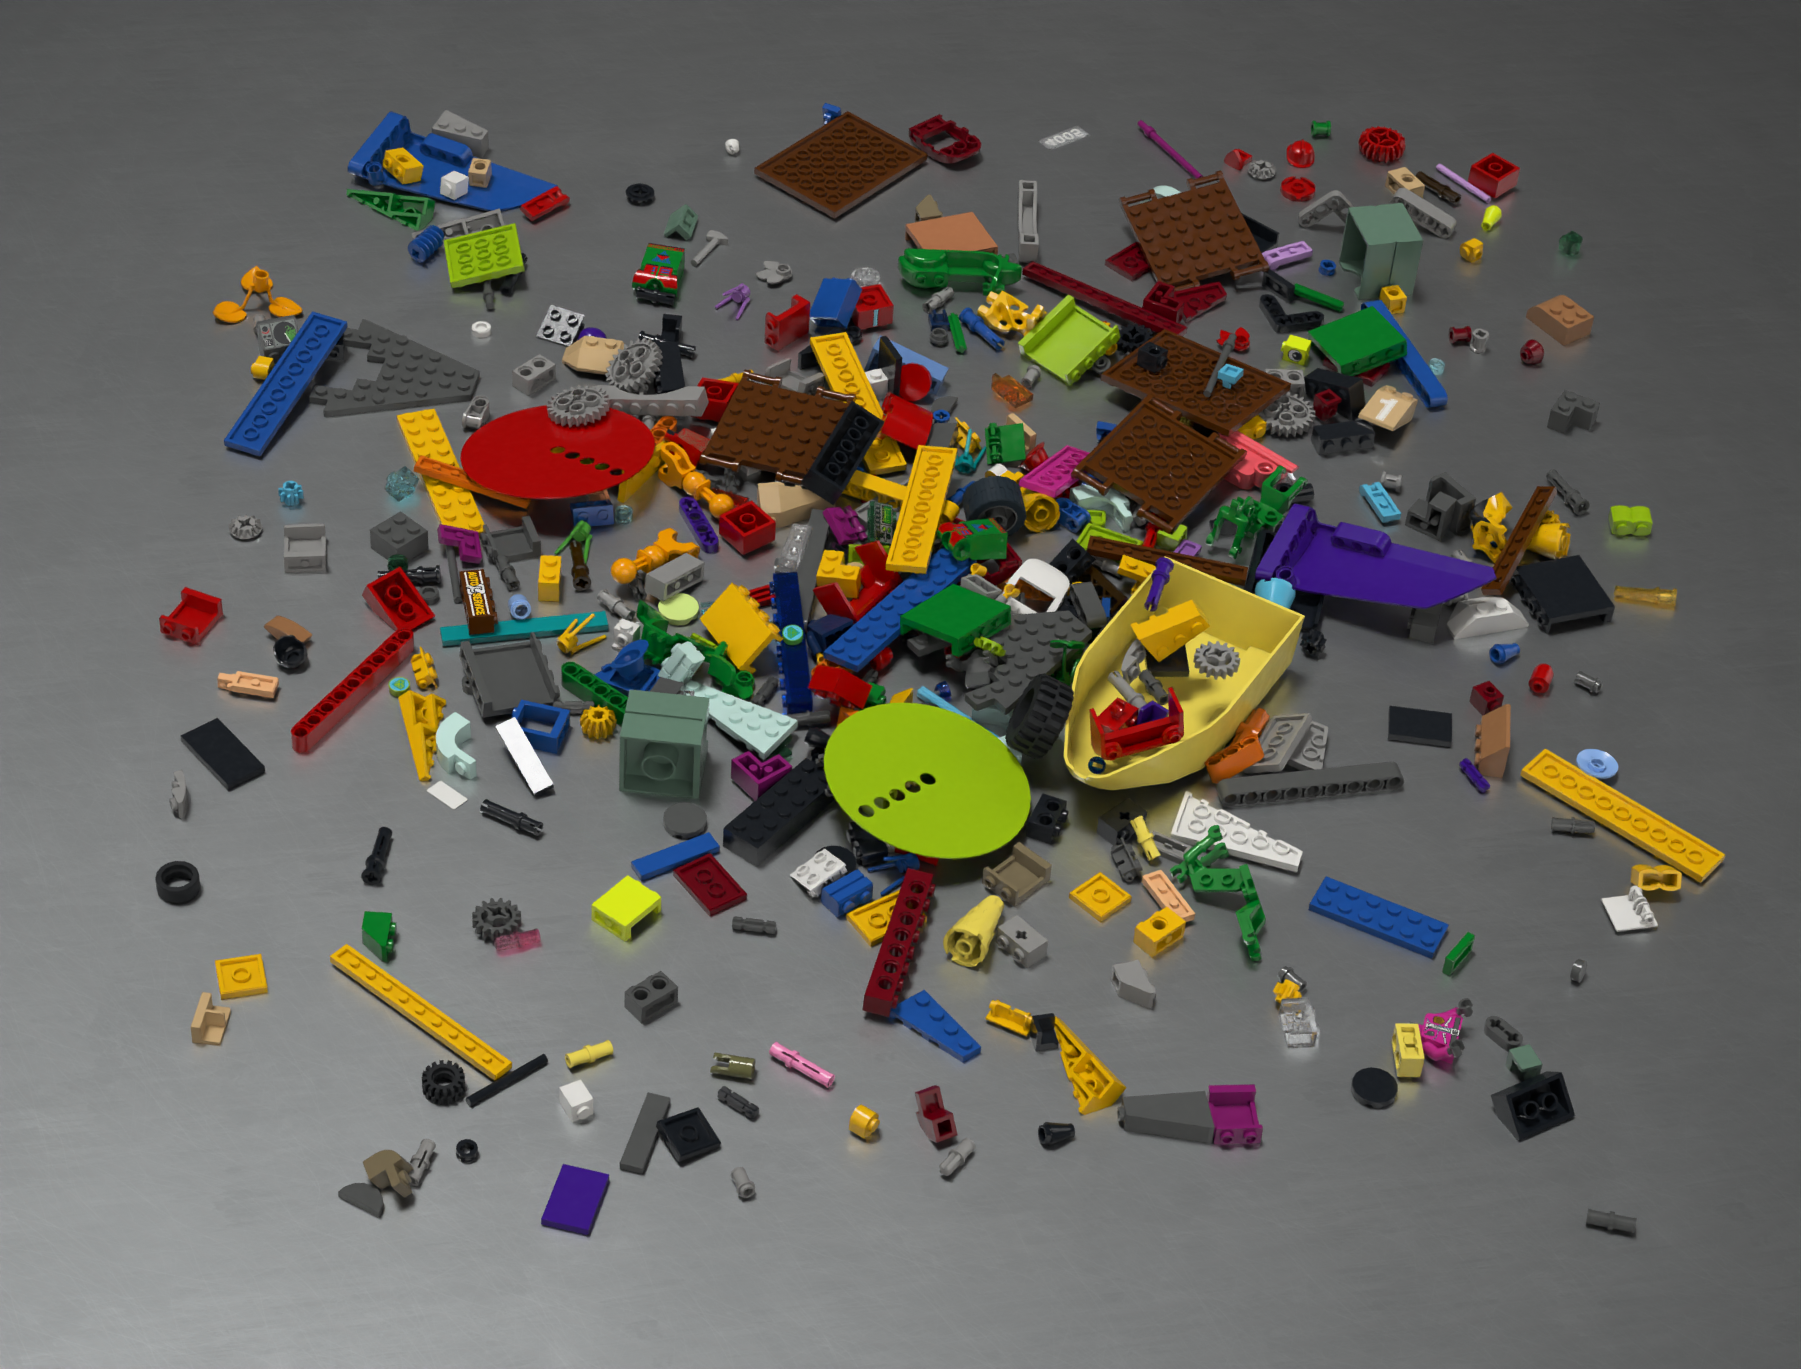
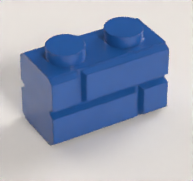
(847, 893)

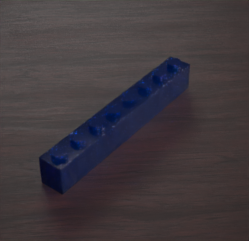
(793, 657)

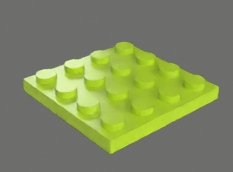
(483, 255)

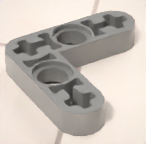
(1330, 205)

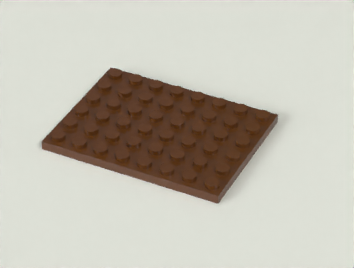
(840, 164)
(1185, 379)

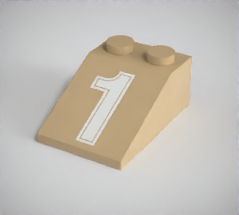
(1389, 408)

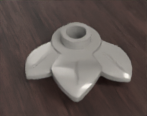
(774, 272)

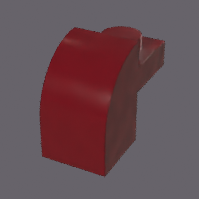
(933, 1118)

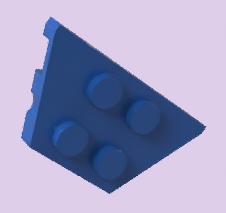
(643, 681)

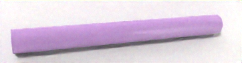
(1463, 183)

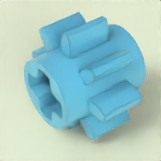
(291, 493)

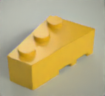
(1171, 630)

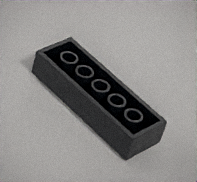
(842, 453)
(778, 813)

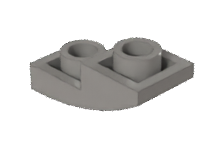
(1130, 664)
(179, 794)

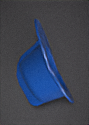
(630, 659)

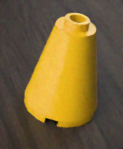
(1041, 510)
(1551, 540)

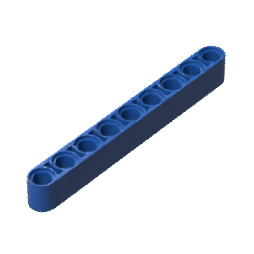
(1413, 365)

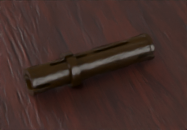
(1442, 190)

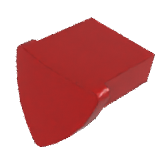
(1237, 159)

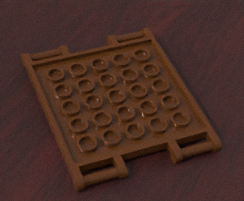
(1193, 234)
(774, 428)
(1159, 463)

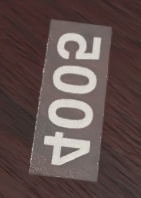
(1063, 137)

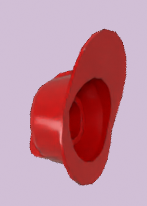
(1300, 154)
(1034, 458)

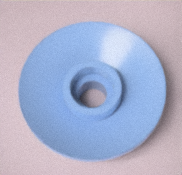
(1597, 763)

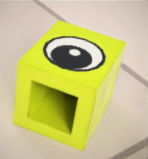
(1296, 350)

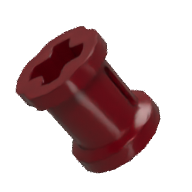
(1460, 334)

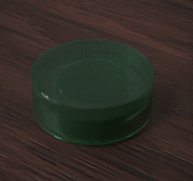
(397, 561)

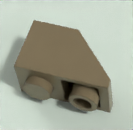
(927, 210)

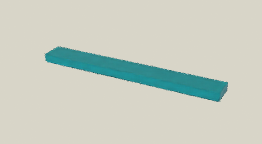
(523, 627)

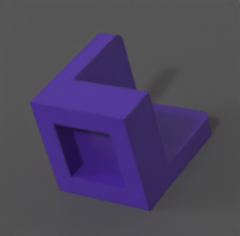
(1151, 712)

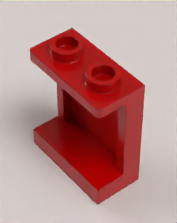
(789, 325)
(192, 617)

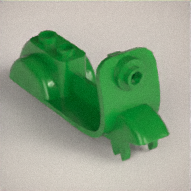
(937, 267)

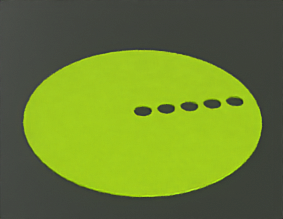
(977, 790)

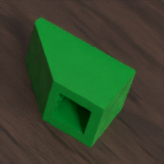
(377, 933)

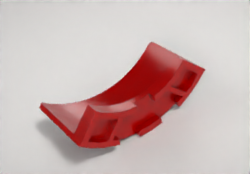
(905, 421)

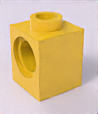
(1393, 299)

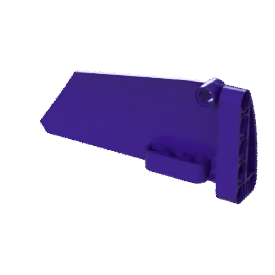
(1364, 564)

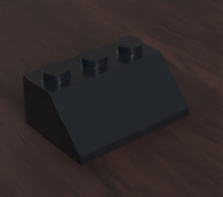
(1534, 1104)

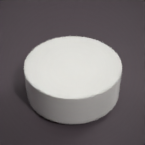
(481, 329)

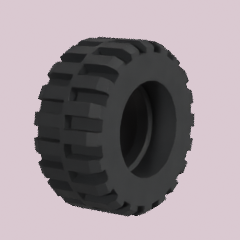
(1039, 716)

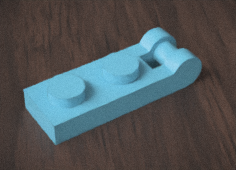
(1380, 502)

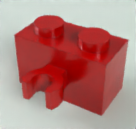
(1118, 716)

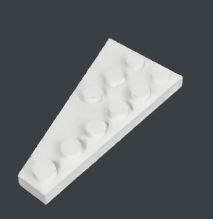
(1241, 840)

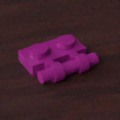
(842, 528)

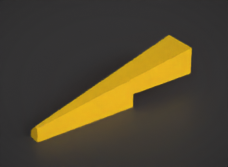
(421, 721)
(1092, 1081)

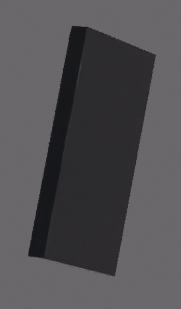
(222, 753)

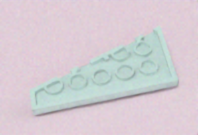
(754, 725)

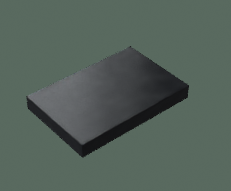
(891, 364)
(1420, 726)

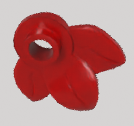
(1241, 341)

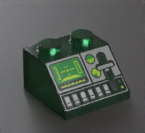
(880, 523)

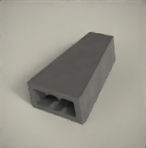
(1169, 1115)

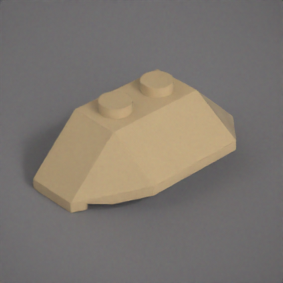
(591, 354)

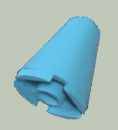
(1276, 591)

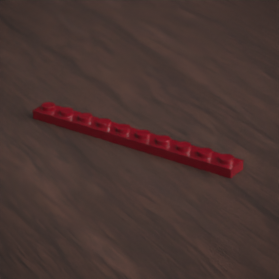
(1101, 299)

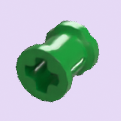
(1320, 128)

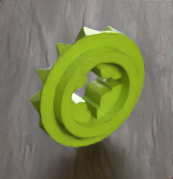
(987, 644)

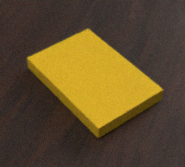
(873, 918)

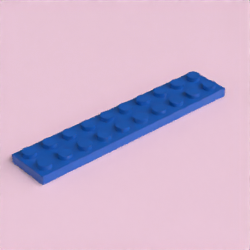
(285, 384)
(882, 622)

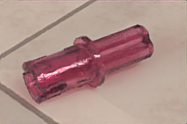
(517, 940)

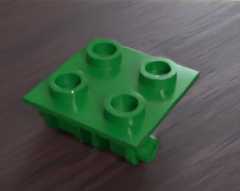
(1005, 443)

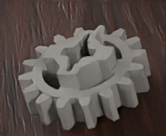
(1216, 660)

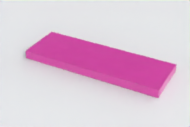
(1054, 474)

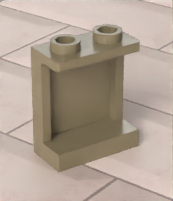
(1017, 875)

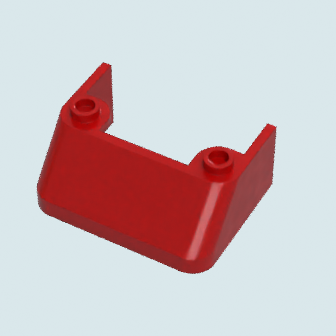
(874, 578)
(1138, 737)

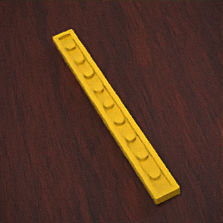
(421, 1012)

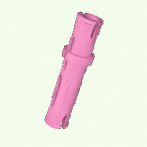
(794, 1060)

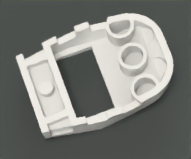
(1044, 578)

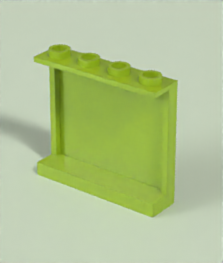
(1068, 341)

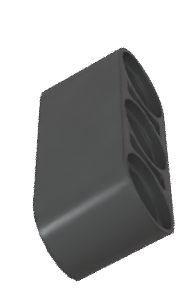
(1088, 605)

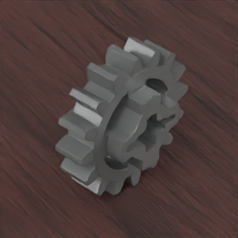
(496, 918)

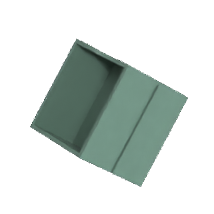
(1381, 248)
(663, 744)

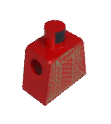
(691, 442)

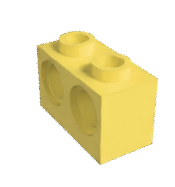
(1407, 1050)

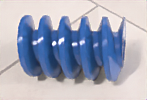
(426, 243)

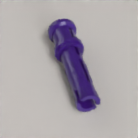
(1160, 578)

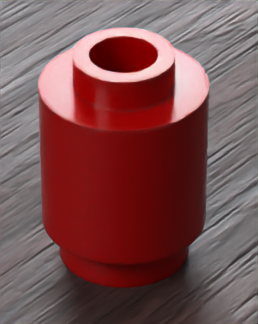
(1541, 678)

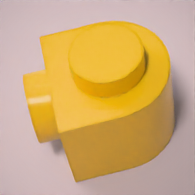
(1472, 250)
(262, 367)
(863, 1121)

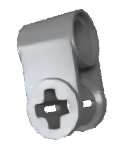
(476, 413)

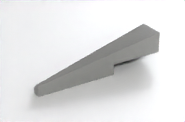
(469, 225)

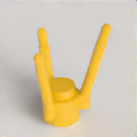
(568, 640)

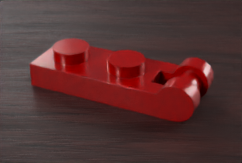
(544, 203)

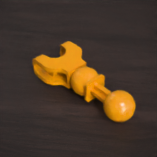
(683, 475)
(653, 556)

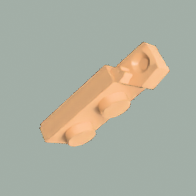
(249, 683)

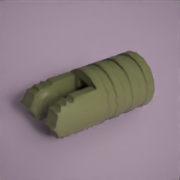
(738, 1066)

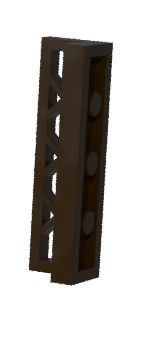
(1108, 587)

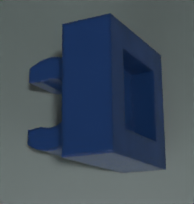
(938, 320)

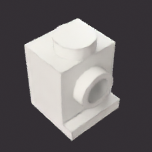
(625, 633)

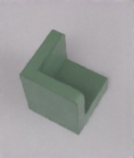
(1524, 1059)

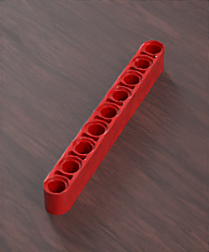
(352, 690)

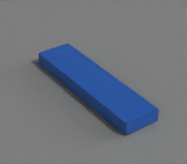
(674, 856)

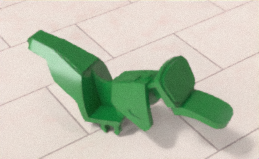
(661, 644)

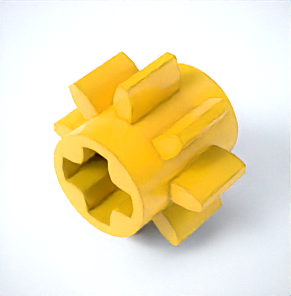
(1286, 990)

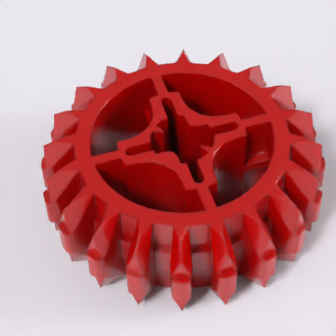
(1381, 144)

